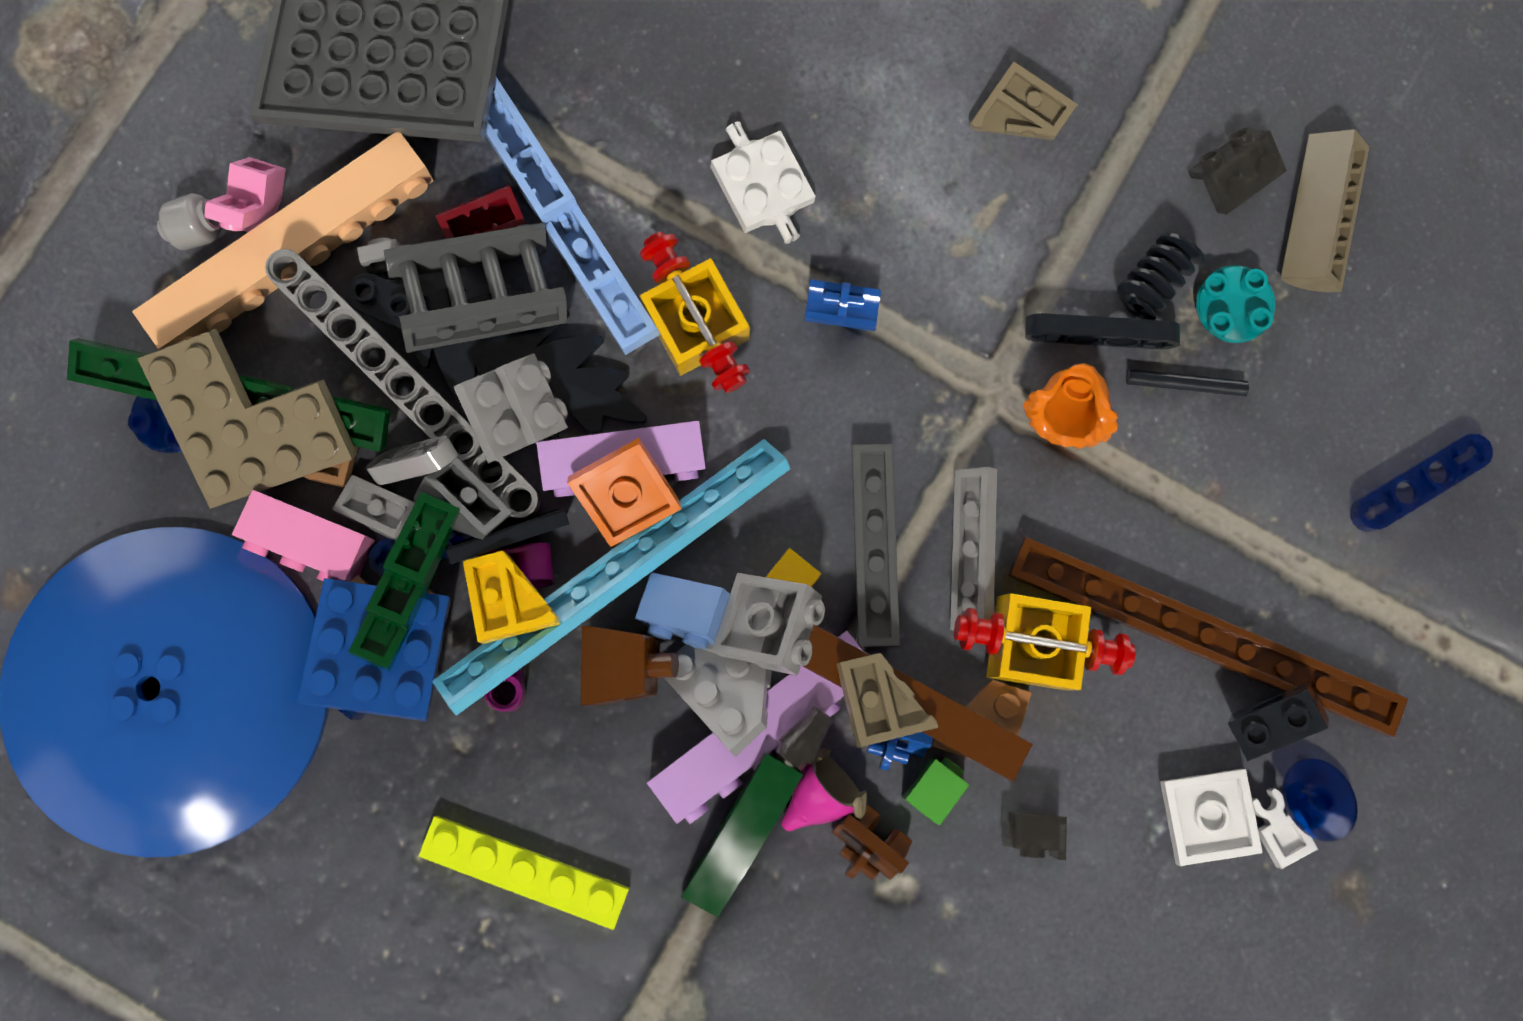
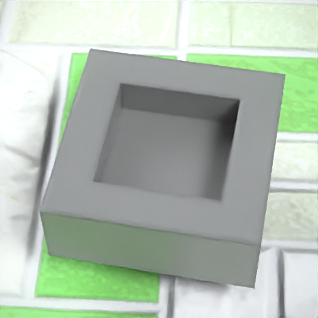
(372, 255)

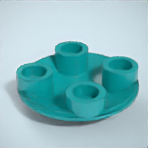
(1236, 303)

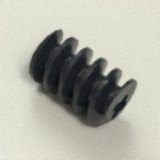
(1157, 274)

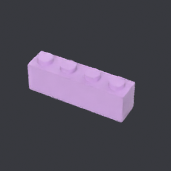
(673, 447)

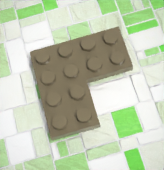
(227, 438)

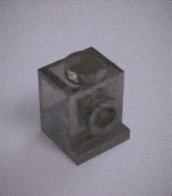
(1035, 834)

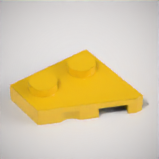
(504, 599)

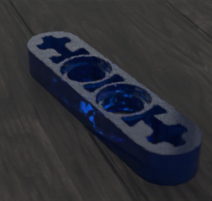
(1421, 483)

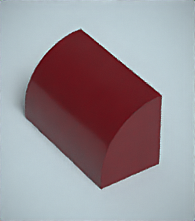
(482, 214)

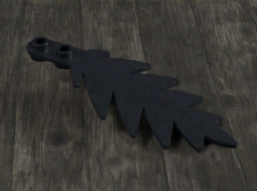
(586, 391)

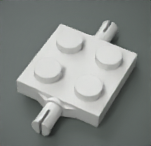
(762, 182)

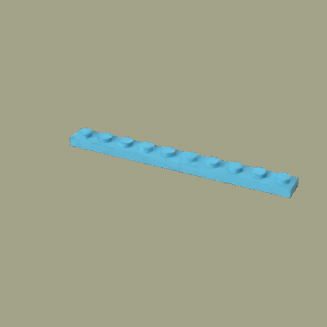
(614, 574)

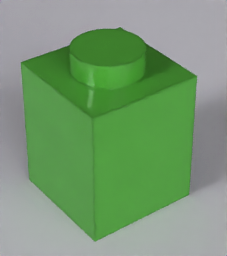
(936, 789)

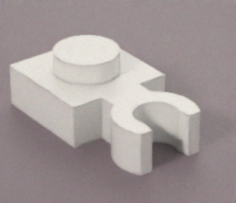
(1280, 834)

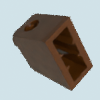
(621, 666)

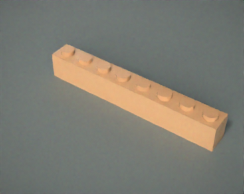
(309, 226)

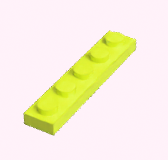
(524, 872)

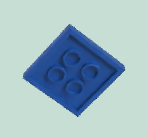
(350, 684)

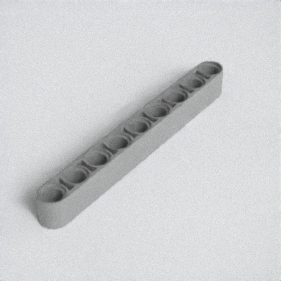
(386, 376)

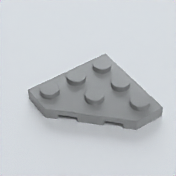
(724, 694)

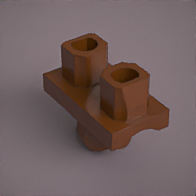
(867, 851)

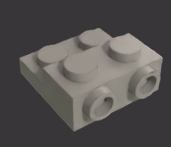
(512, 407)
(769, 623)

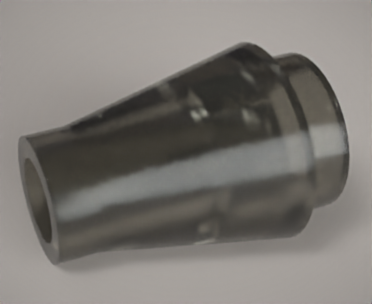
(804, 739)

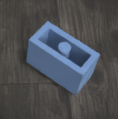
(682, 610)

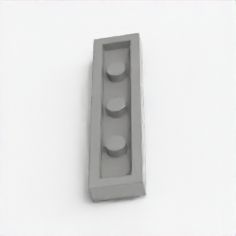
(974, 542)

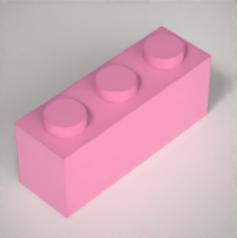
(302, 538)

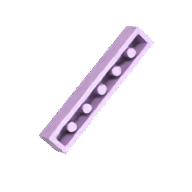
(713, 769)

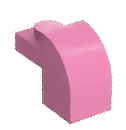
(251, 195)

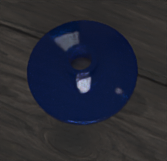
(1320, 800)

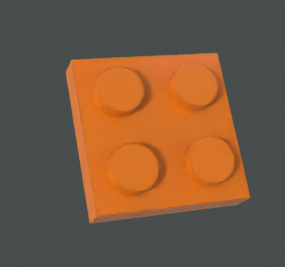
(624, 492)

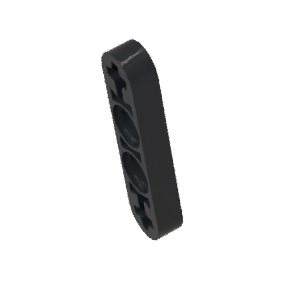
(1102, 331)

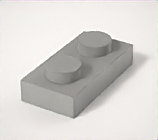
(373, 507)

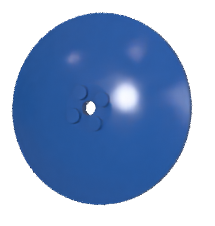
(218, 740)

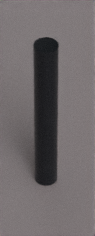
(1187, 382)

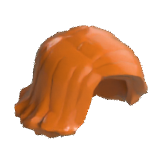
(1073, 408)

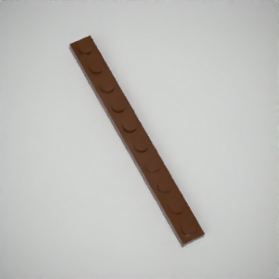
(1206, 636)

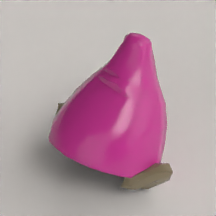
(823, 795)

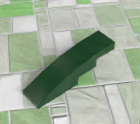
(404, 581)
(741, 835)

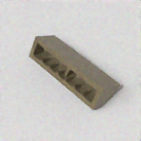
(1325, 211)

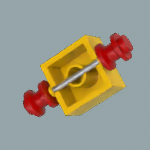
(694, 314)
(1042, 642)

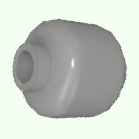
(184, 223)

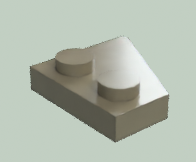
(1024, 107)
(879, 702)

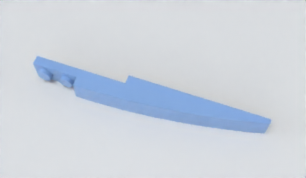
(566, 224)

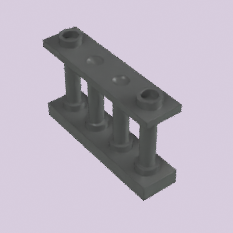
(481, 319)

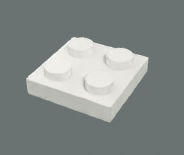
(1211, 817)

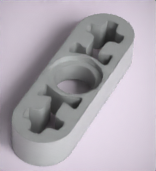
(412, 460)

